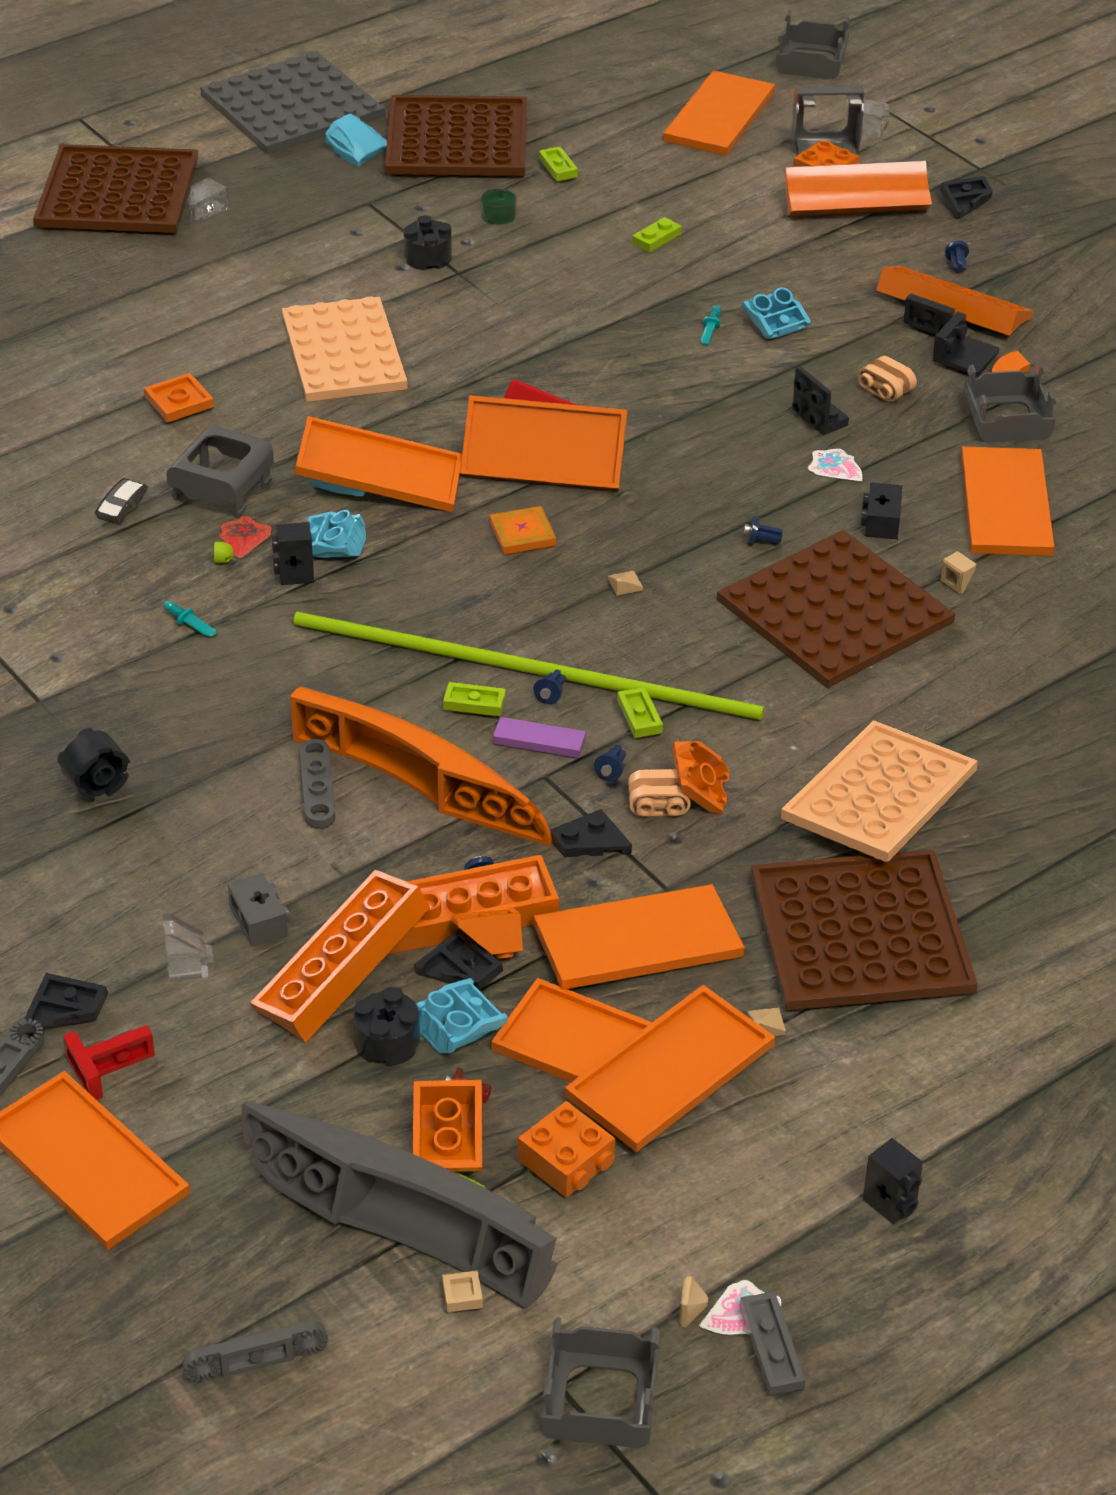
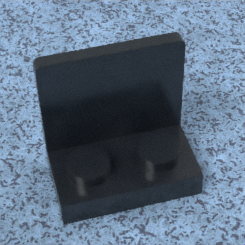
(926, 314)
(958, 351)
(814, 404)

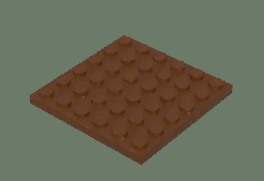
(456, 135)
(116, 188)
(835, 608)
(862, 930)

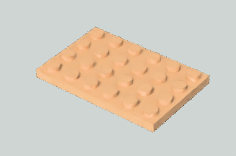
(343, 349)
(879, 790)

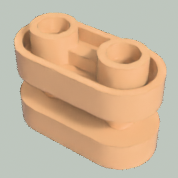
(887, 378)
(657, 793)

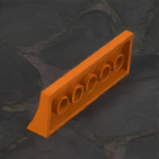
(857, 188)
(979, 307)
(504, 885)
(341, 954)

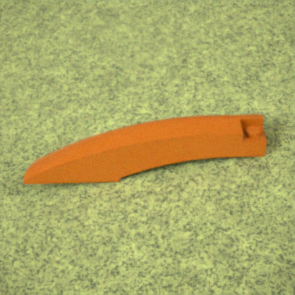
(419, 759)

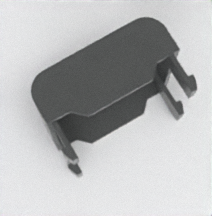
(816, 37)
(847, 138)
(1010, 388)
(219, 486)
(600, 1350)

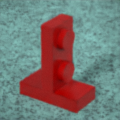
(106, 1056)

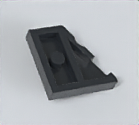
(966, 194)
(589, 836)
(458, 960)
(66, 1001)

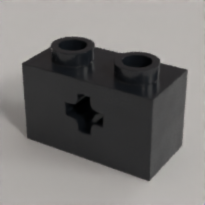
(883, 510)
(294, 553)
(892, 1181)

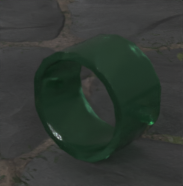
(498, 206)

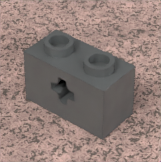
(258, 909)

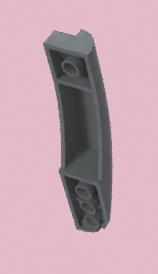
(401, 1198)

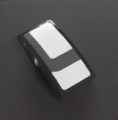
(120, 499)

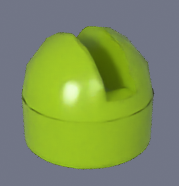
(222, 552)

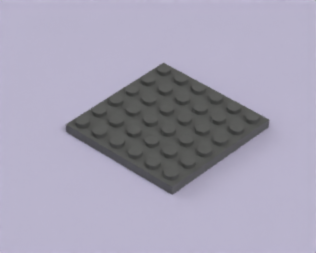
(290, 101)

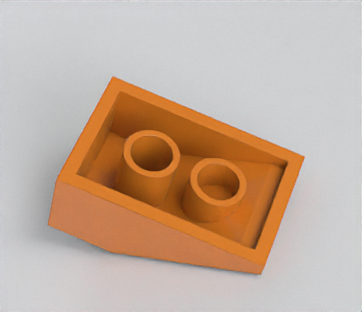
(449, 1123)

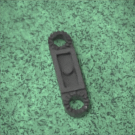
(317, 783)
(17, 1052)
(255, 1351)

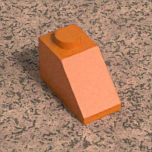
(494, 930)

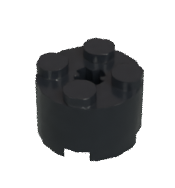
(427, 243)
(94, 764)
(386, 1027)

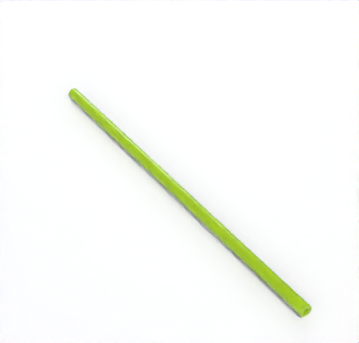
(527, 665)

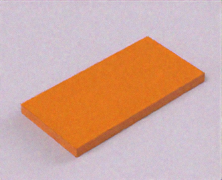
(719, 112)
(544, 442)
(379, 464)
(1007, 501)
(637, 936)
(563, 1031)
(669, 1067)
(88, 1160)

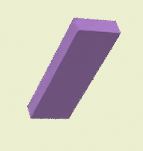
(539, 737)

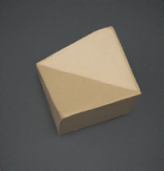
(957, 571)

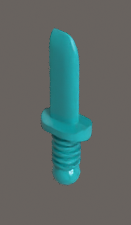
(710, 323)
(188, 617)

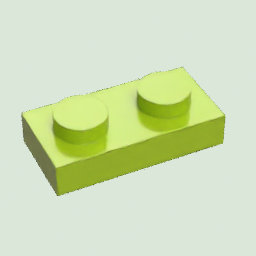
(558, 164)
(656, 234)
(474, 699)
(639, 712)

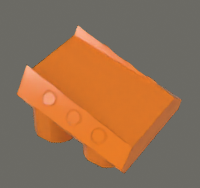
(701, 774)

